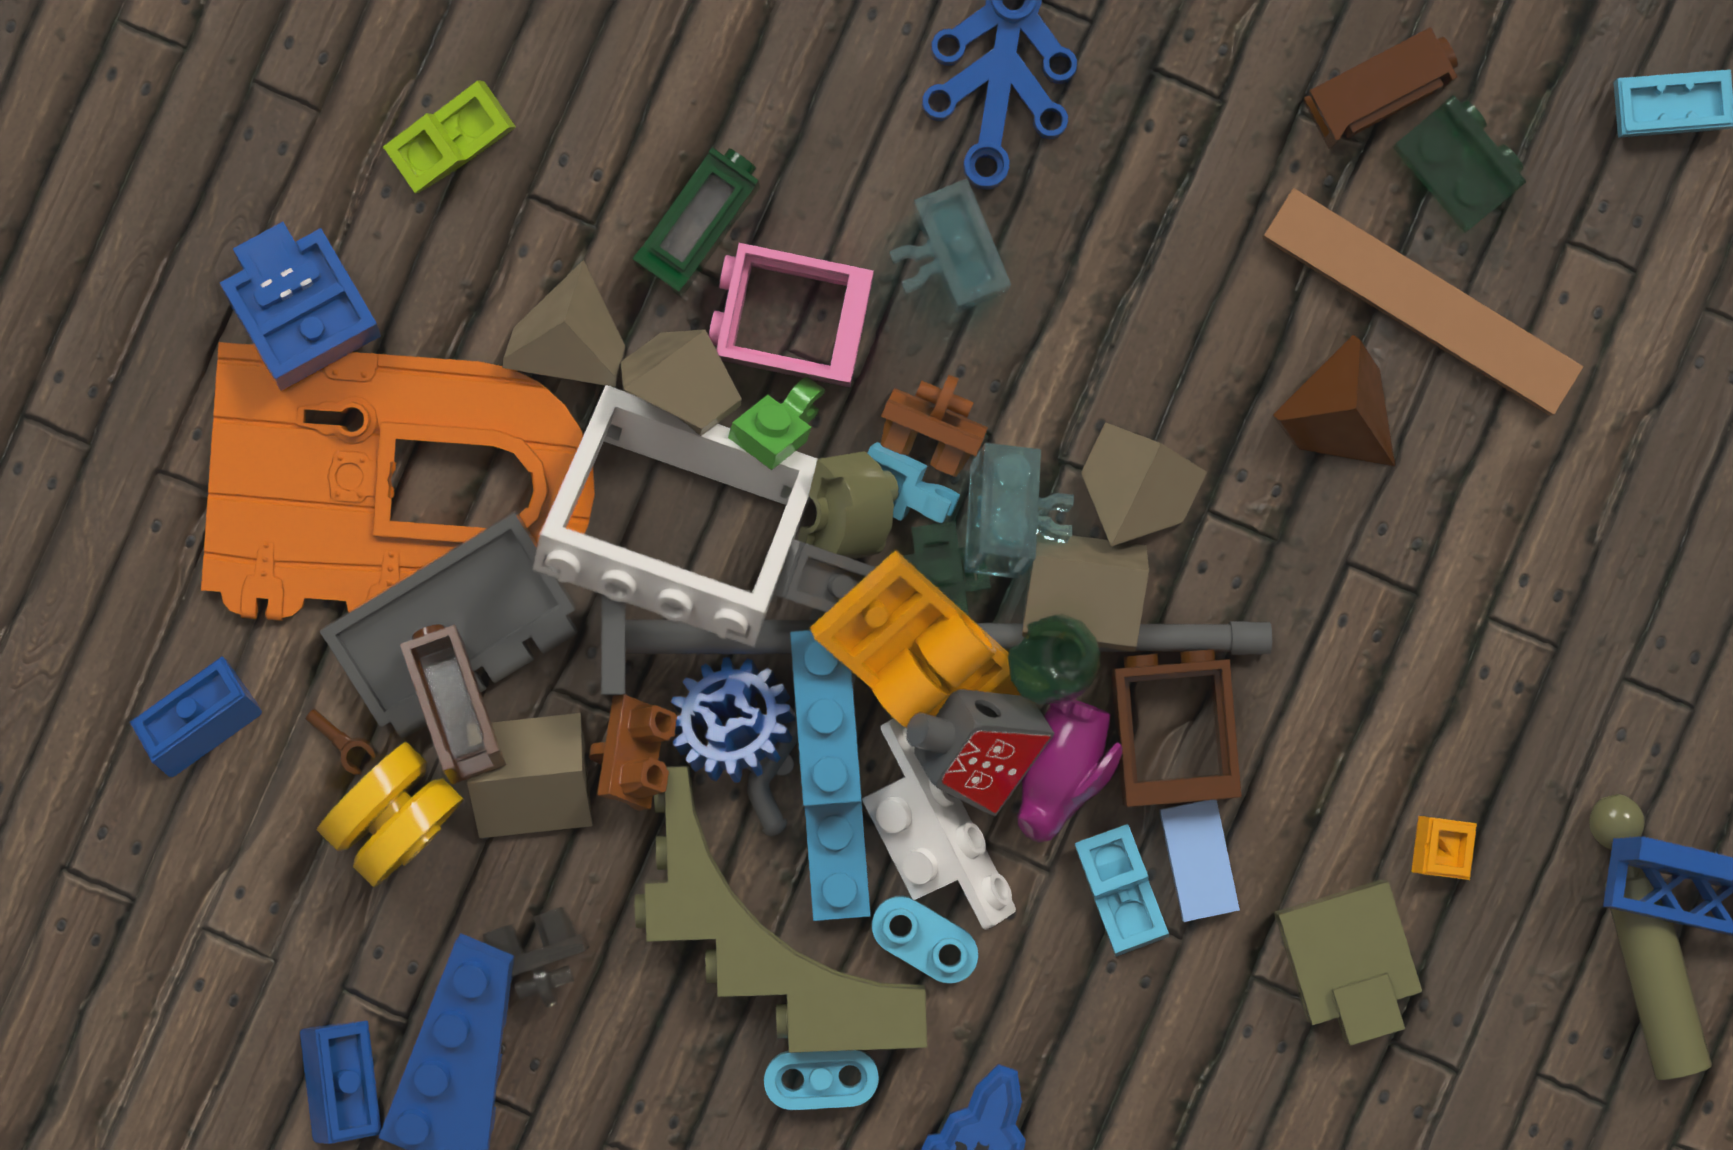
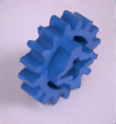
(742, 740)

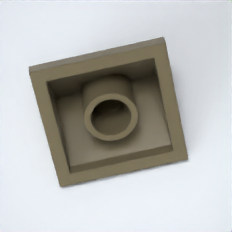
(1090, 583)
(542, 779)

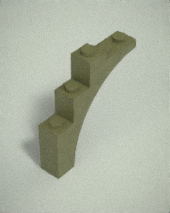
(823, 1005)

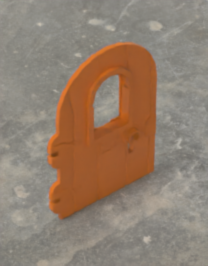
(310, 504)

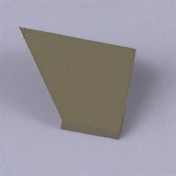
(568, 334)
(683, 378)
(1138, 484)

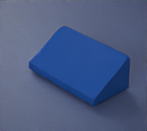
(195, 718)
(340, 1082)

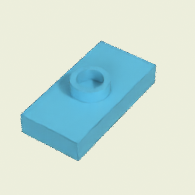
(1674, 103)

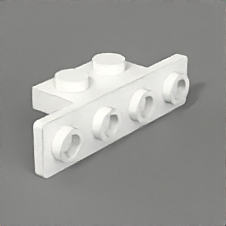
(934, 837)

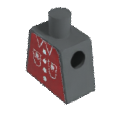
(979, 745)

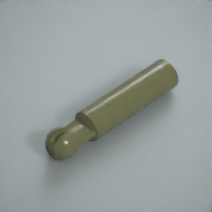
(1652, 958)

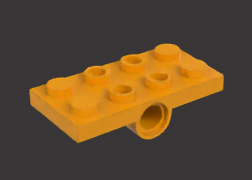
(911, 642)

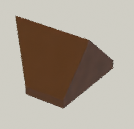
(1341, 409)

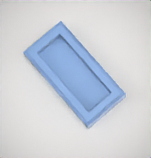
(1199, 860)

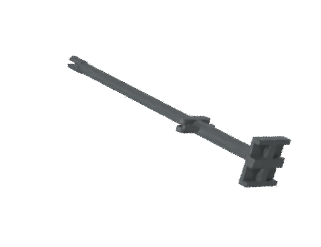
(666, 636)

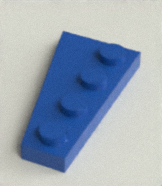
(457, 1058)

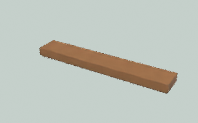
(1422, 302)

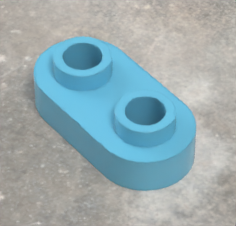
(925, 939)
(821, 1079)

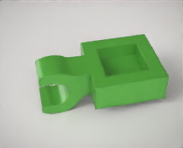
(775, 429)

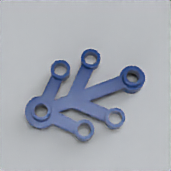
(1002, 69)

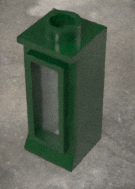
(699, 219)

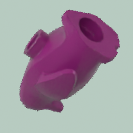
(1067, 769)

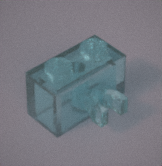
(959, 246)
(1006, 511)

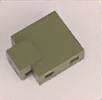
(1350, 960)

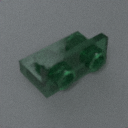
(1461, 162)

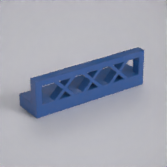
(1680, 862)

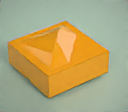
(1444, 847)

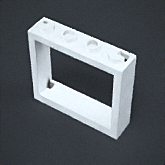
(652, 584)

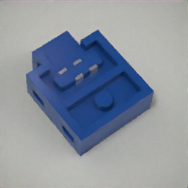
(297, 303)

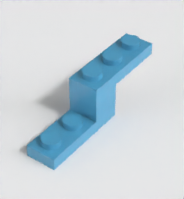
(830, 781)

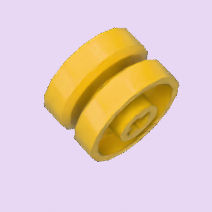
(395, 819)

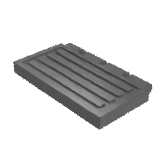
(479, 587)

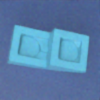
(1121, 890)

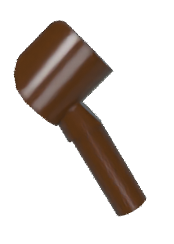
(340, 739)

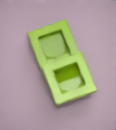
(449, 137)

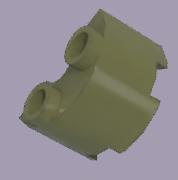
(851, 505)

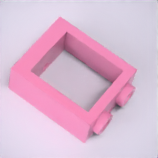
(735, 279)

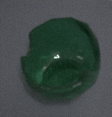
(1054, 660)

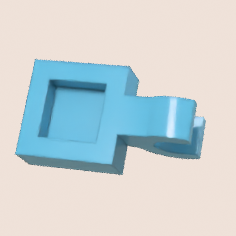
(927, 498)

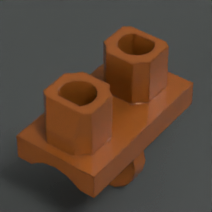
(956, 434)
(632, 752)

